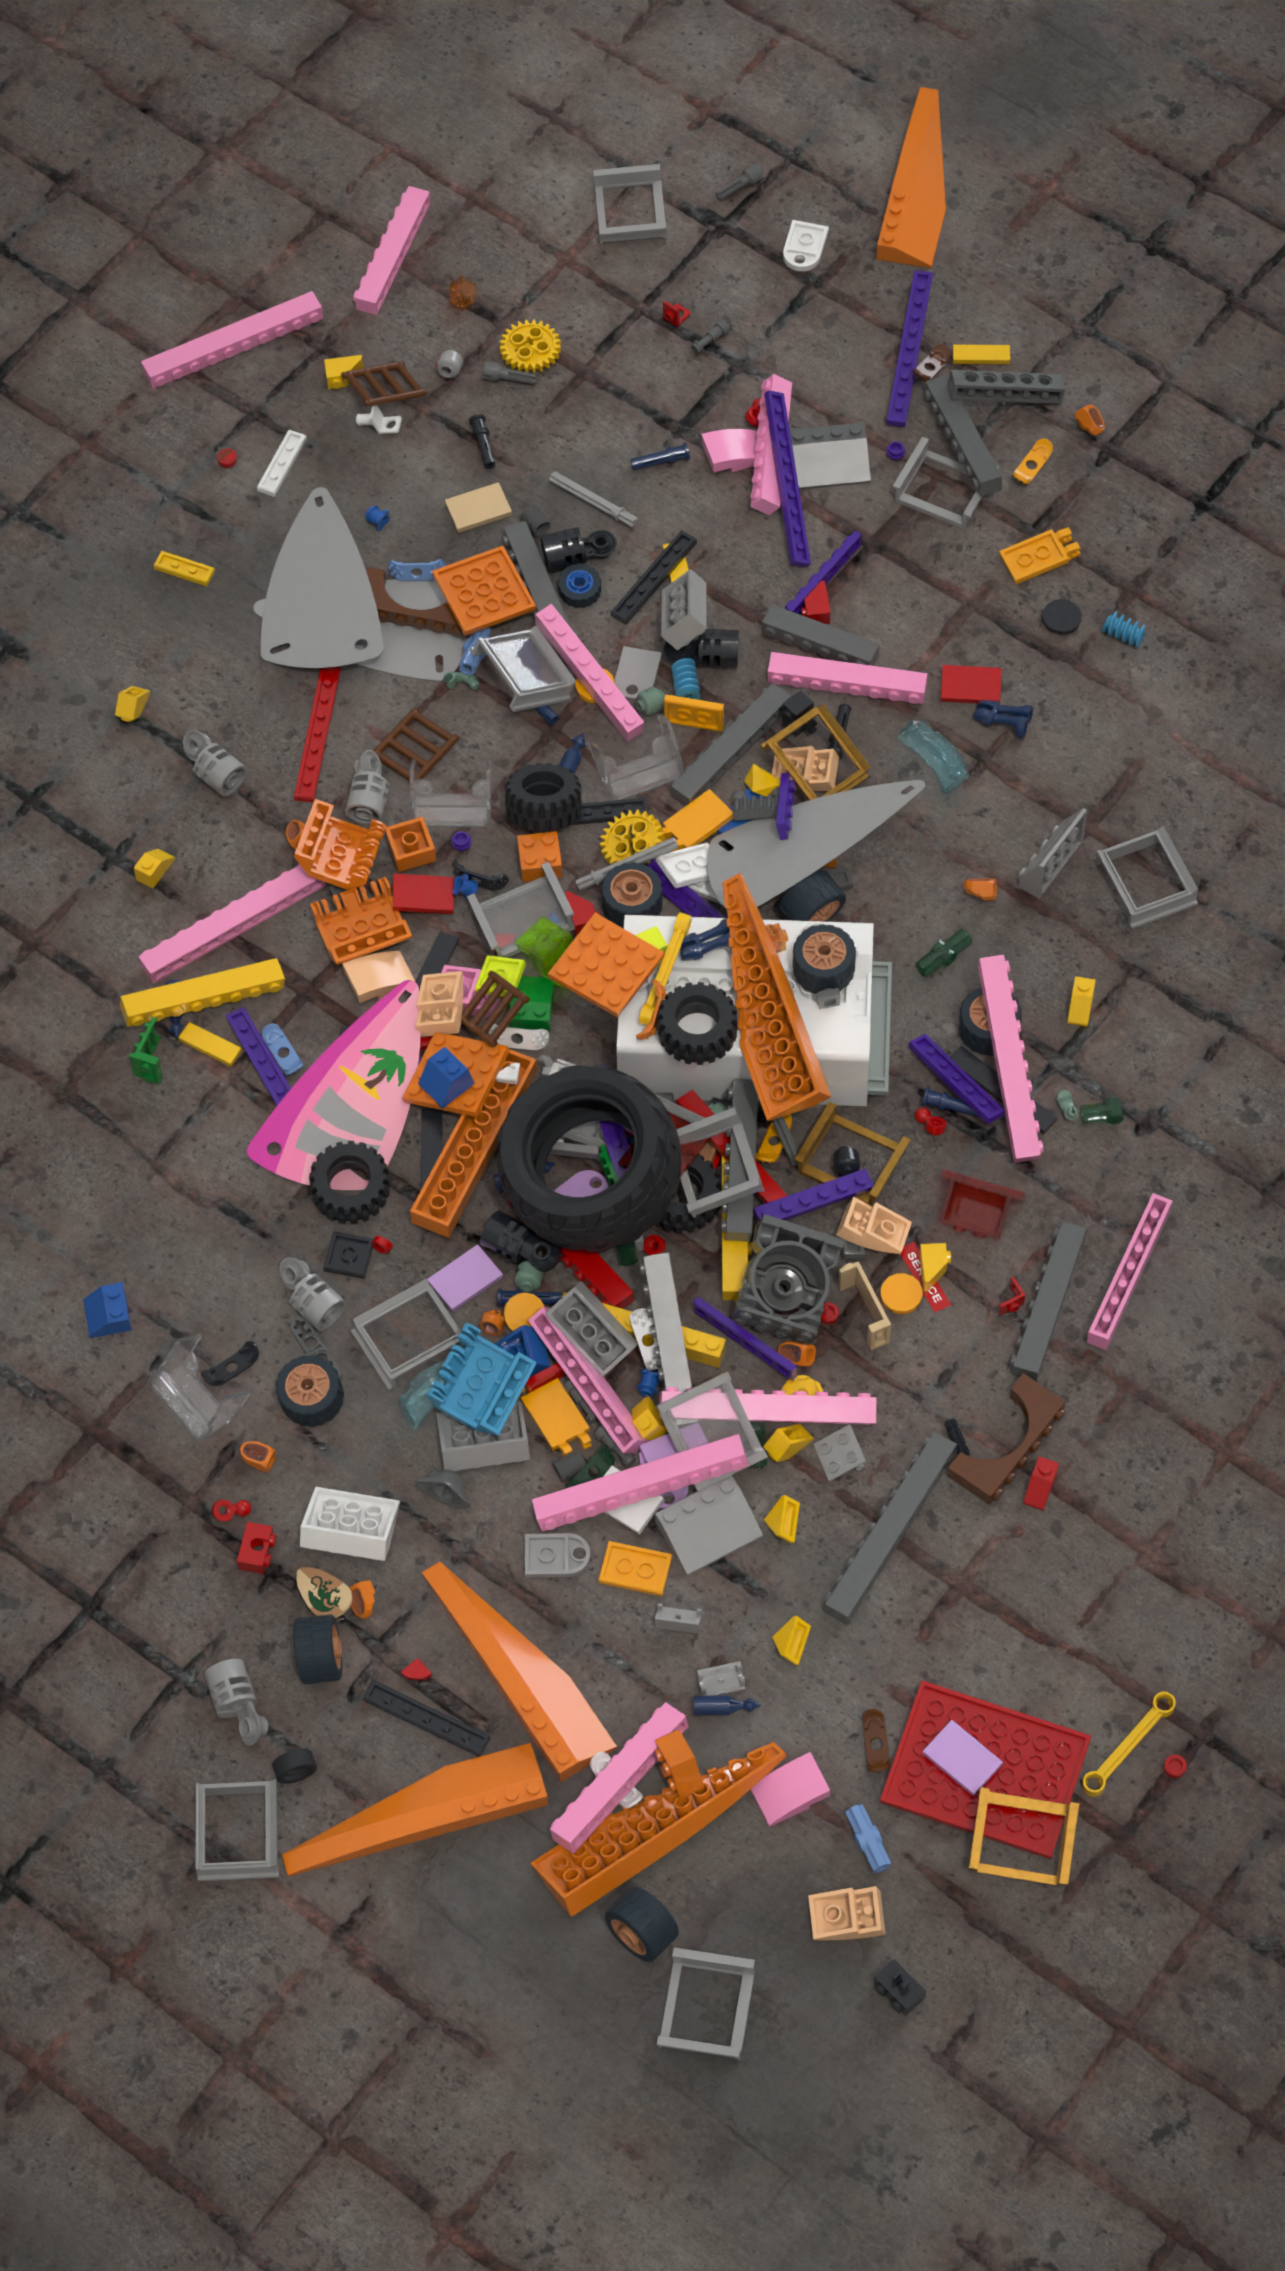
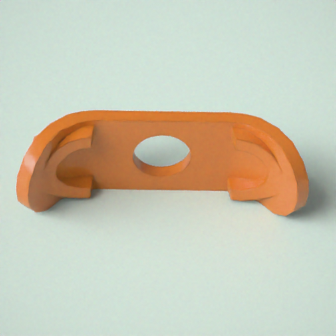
(650, 1029)

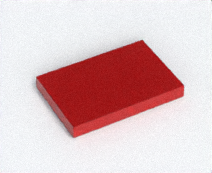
(970, 684)
(422, 893)

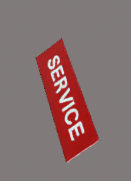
(935, 1295)

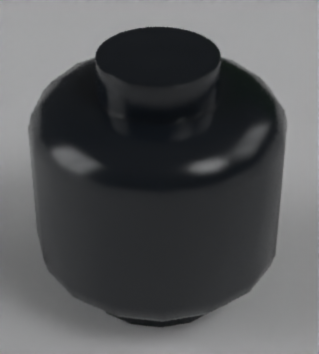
(846, 1161)

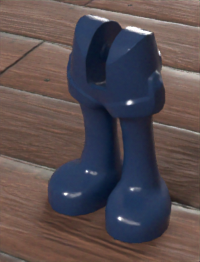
(992, 712)
(694, 949)

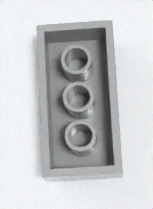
(683, 609)
(591, 1328)

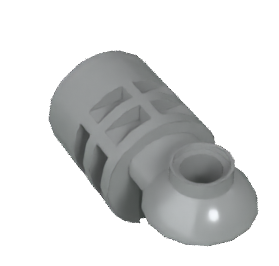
(214, 763)
(367, 790)
(312, 1295)
(235, 1697)

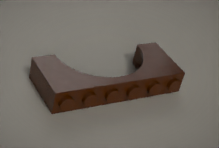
(436, 619)
(989, 1477)

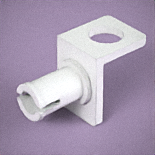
(379, 421)

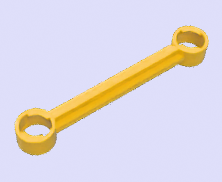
(681, 929)
(1128, 1744)

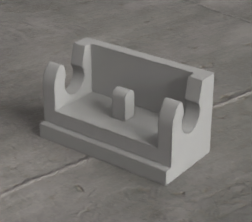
(678, 1619)
(721, 1679)

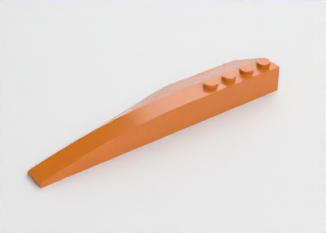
(918, 190)
(769, 1017)
(528, 1680)
(432, 1806)
(647, 1832)

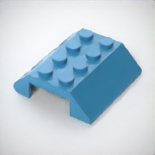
(480, 1382)

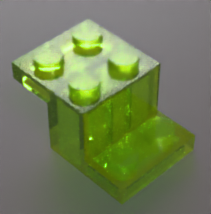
(545, 945)

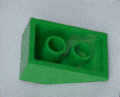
(538, 1011)

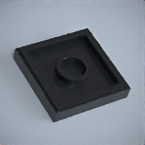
(348, 1255)

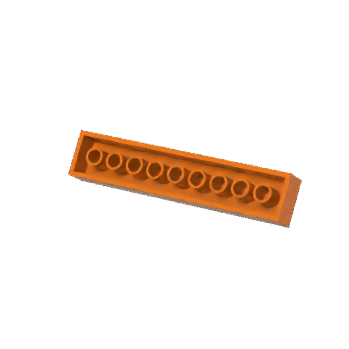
(468, 1154)

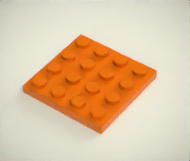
(483, 590)
(606, 965)
(477, 1056)

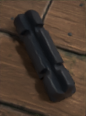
(957, 1436)

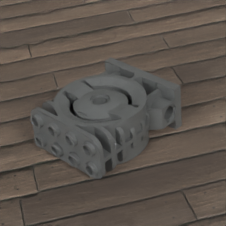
(803, 1248)

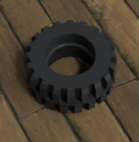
(543, 797)
(697, 999)
(349, 1157)
(677, 1214)

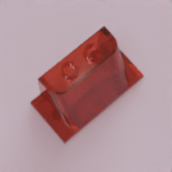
(977, 1204)

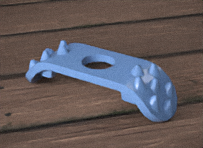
(402, 571)
(277, 1040)

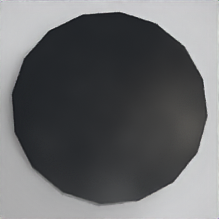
(1061, 616)

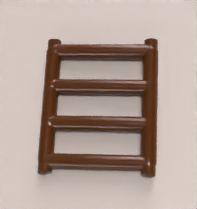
(384, 370)
(402, 727)
(512, 992)

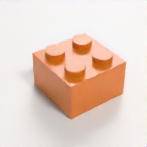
(410, 844)
(537, 850)
(678, 1764)

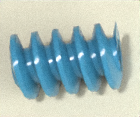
(1124, 629)
(686, 679)

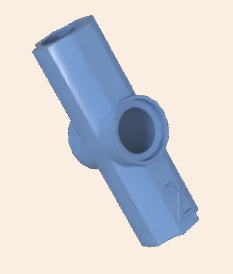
(469, 663)
(868, 1838)

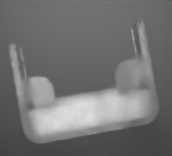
(645, 772)
(451, 809)
(187, 1396)

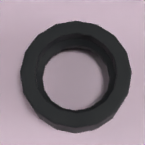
(294, 1766)

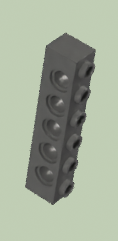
(1006, 386)

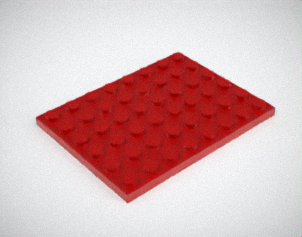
(1037, 1759)

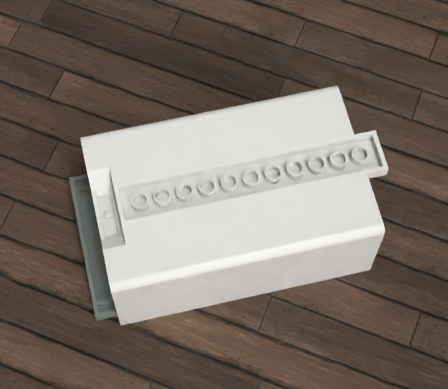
(846, 1038)

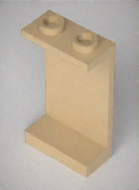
(879, 1331)

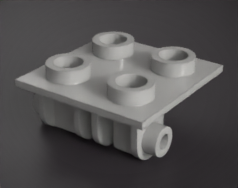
(840, 1453)

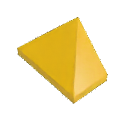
(761, 781)
(784, 1518)
(792, 1639)

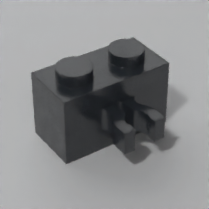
(795, 708)
(899, 1988)

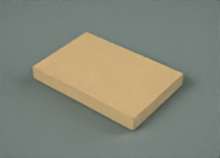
(478, 507)

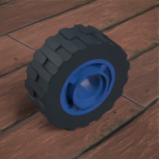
(579, 575)

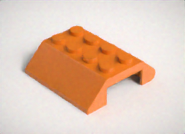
(337, 849)
(360, 924)

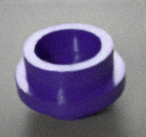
(895, 450)
(461, 841)

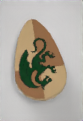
(323, 1592)

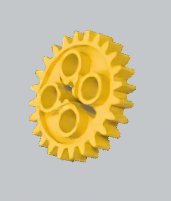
(530, 346)
(614, 843)

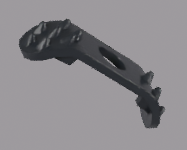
(490, 883)
(243, 1358)

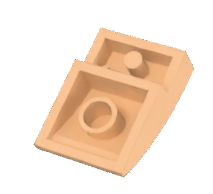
(815, 766)
(376, 974)
(440, 1003)
(873, 1227)
(847, 1914)

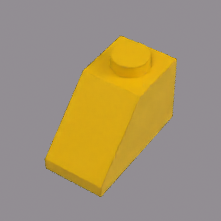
(336, 366)
(131, 703)
(152, 867)
(1081, 1001)
(933, 1263)
(647, 1421)
(787, 1442)

